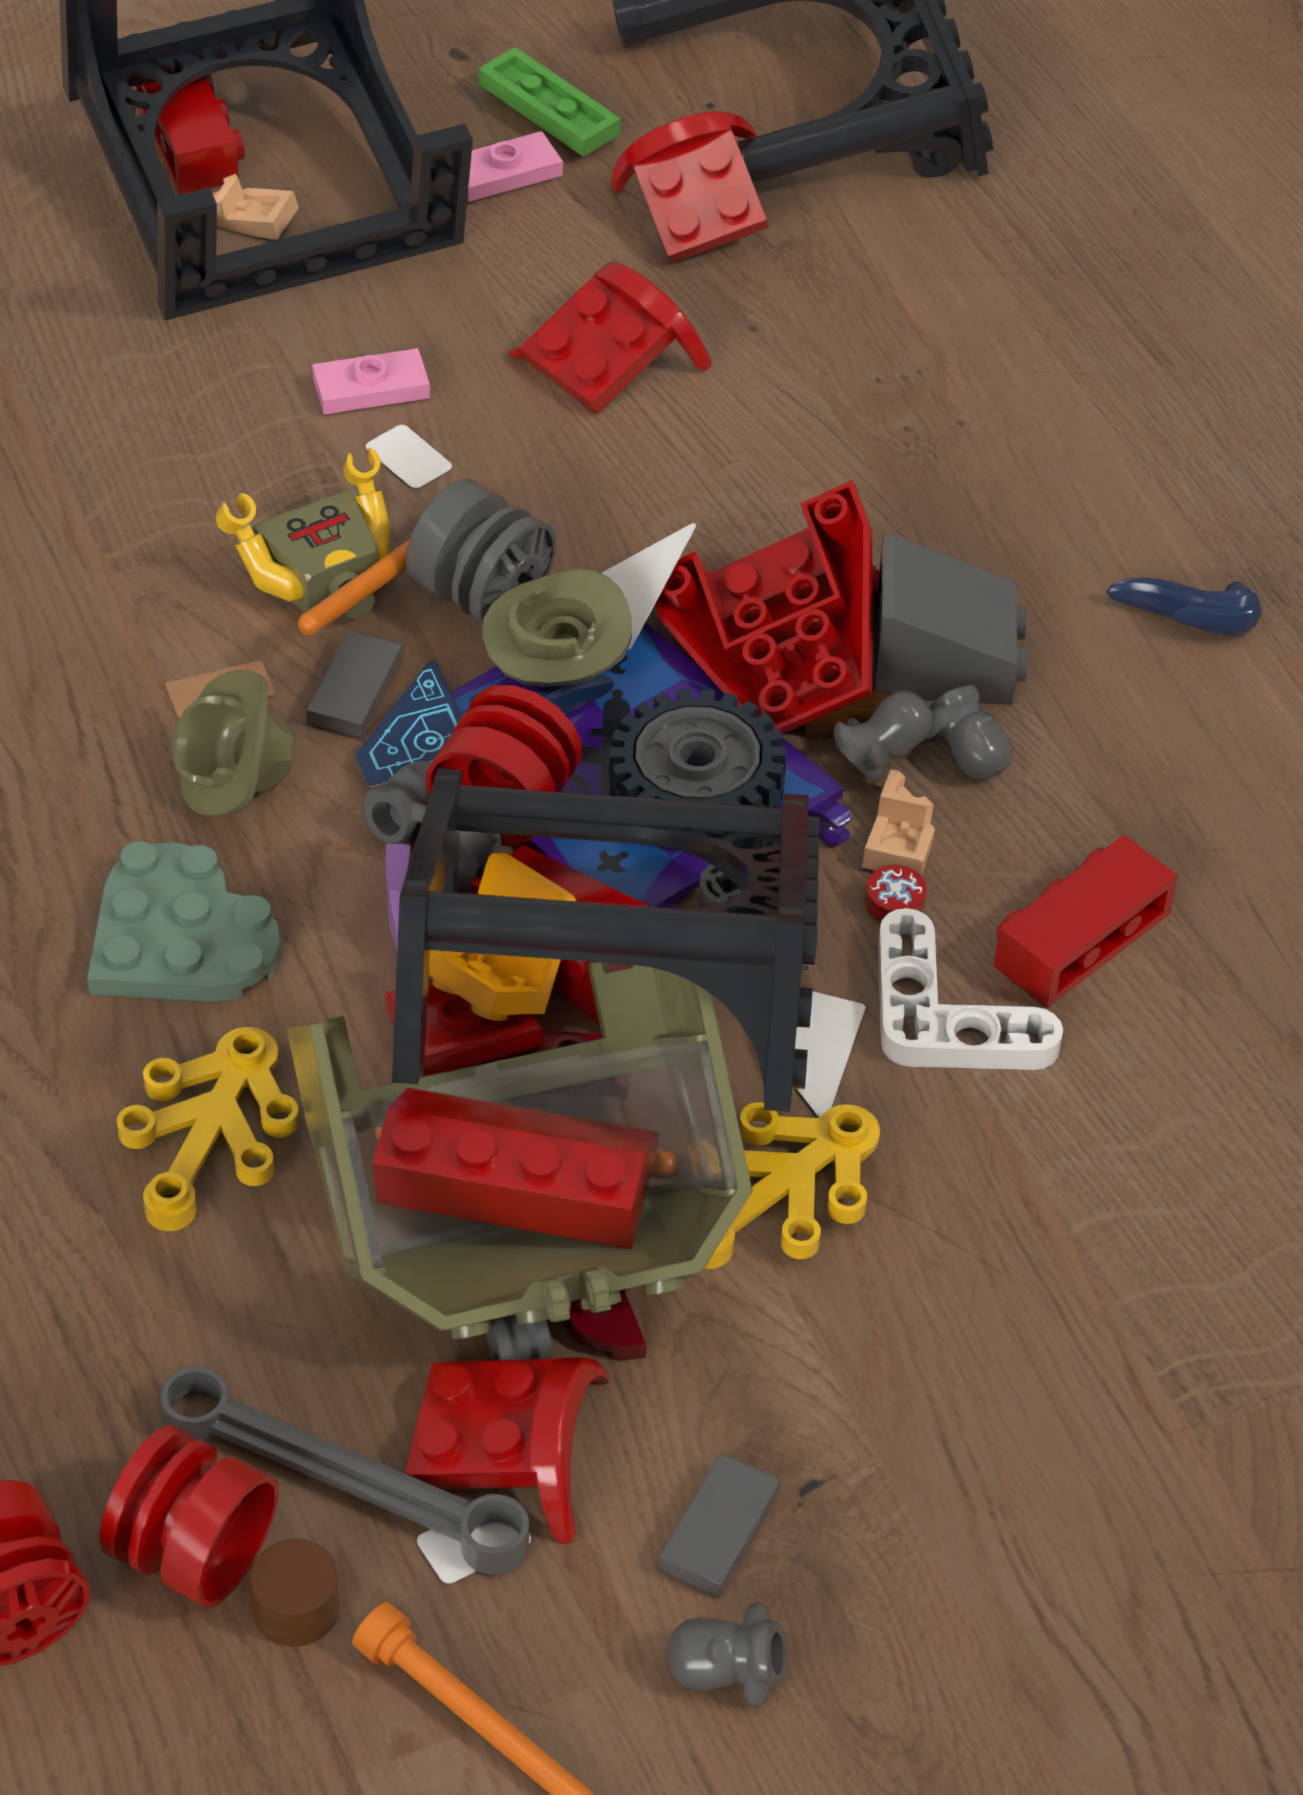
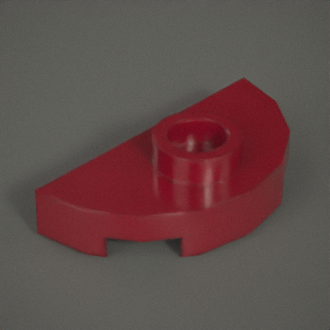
(608, 1330)

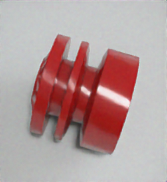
(511, 742)
(188, 1515)
(39, 1578)

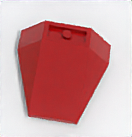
(786, 620)

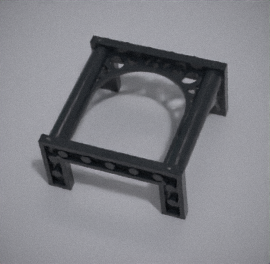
(180, 232)
(737, 950)

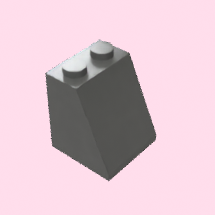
(945, 626)

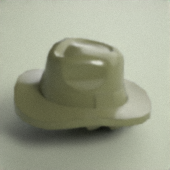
(558, 628)
(230, 745)

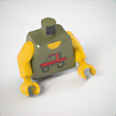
(316, 546)

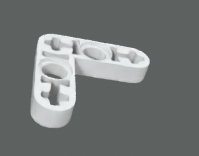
(938, 1023)

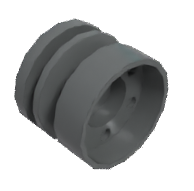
(477, 547)

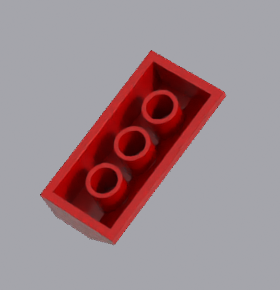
(514, 1167)

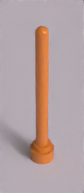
(354, 591)
(388, 1639)

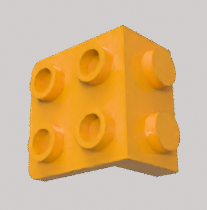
(501, 983)

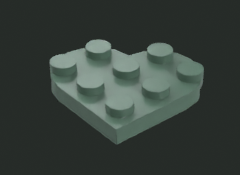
(177, 931)

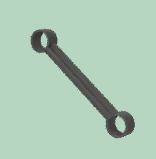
(349, 1471)

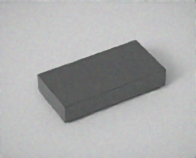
(354, 684)
(719, 1525)

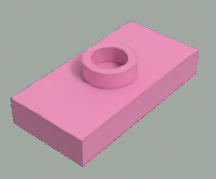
(512, 165)
(371, 381)

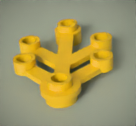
(209, 1116)
(796, 1172)

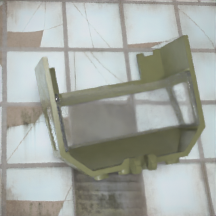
(650, 1071)

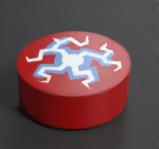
(893, 889)

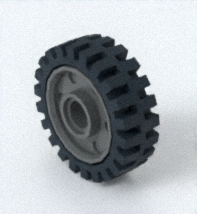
(698, 752)

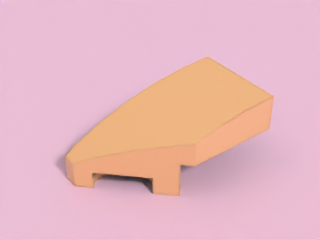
(254, 210)
(901, 829)

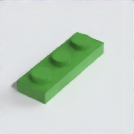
(549, 101)

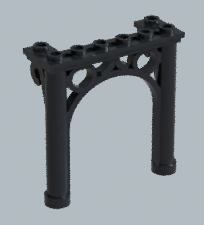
(931, 116)

